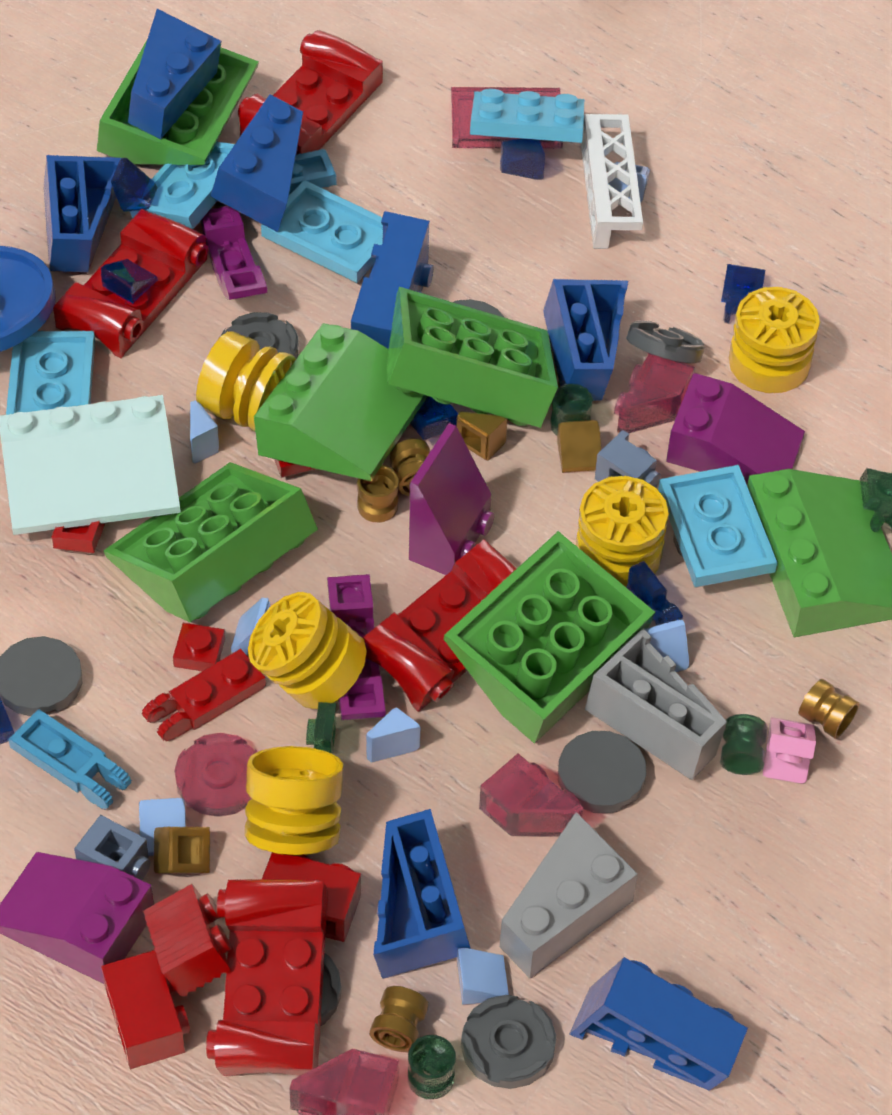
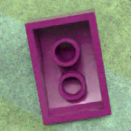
(728, 428)
(447, 504)
(76, 912)

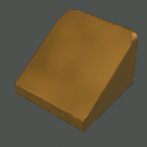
(482, 432)
(578, 445)
(182, 850)

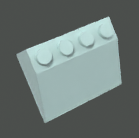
(88, 464)

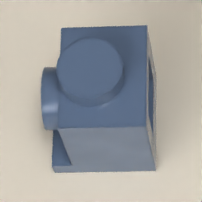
(625, 459)
(110, 843)

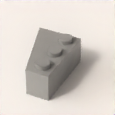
(655, 707)
(566, 898)

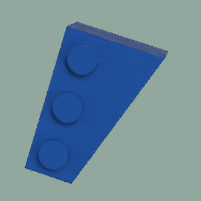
(662, 1023)

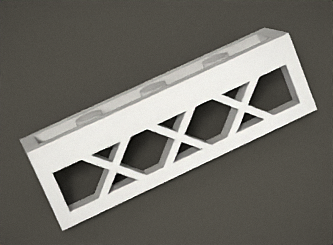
(597, 179)

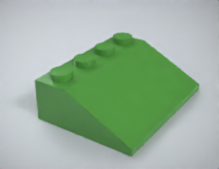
(193, 133)
(470, 358)
(336, 407)
(219, 541)
(828, 558)
(546, 634)

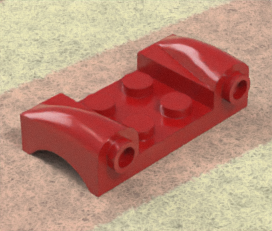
(327, 88)
(153, 243)
(413, 641)
(272, 977)

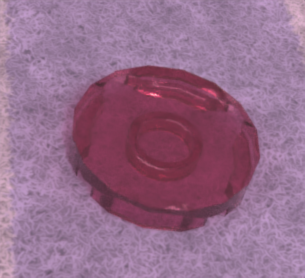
(214, 774)

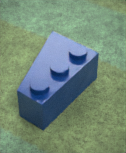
(171, 73)
(261, 164)
(76, 208)
(398, 263)
(584, 330)
(418, 902)

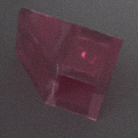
(653, 394)
(526, 801)
(347, 1086)

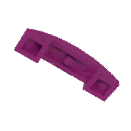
(231, 255)
(353, 603)

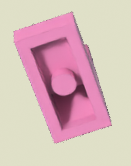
(789, 750)

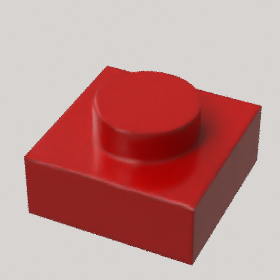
(78, 538)
(198, 647)

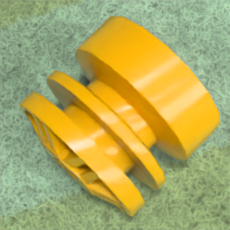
(773, 339)
(240, 377)
(622, 525)
(307, 650)
(293, 800)

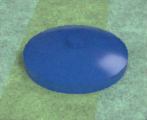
(25, 295)

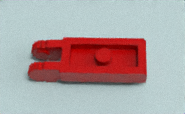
(205, 695)

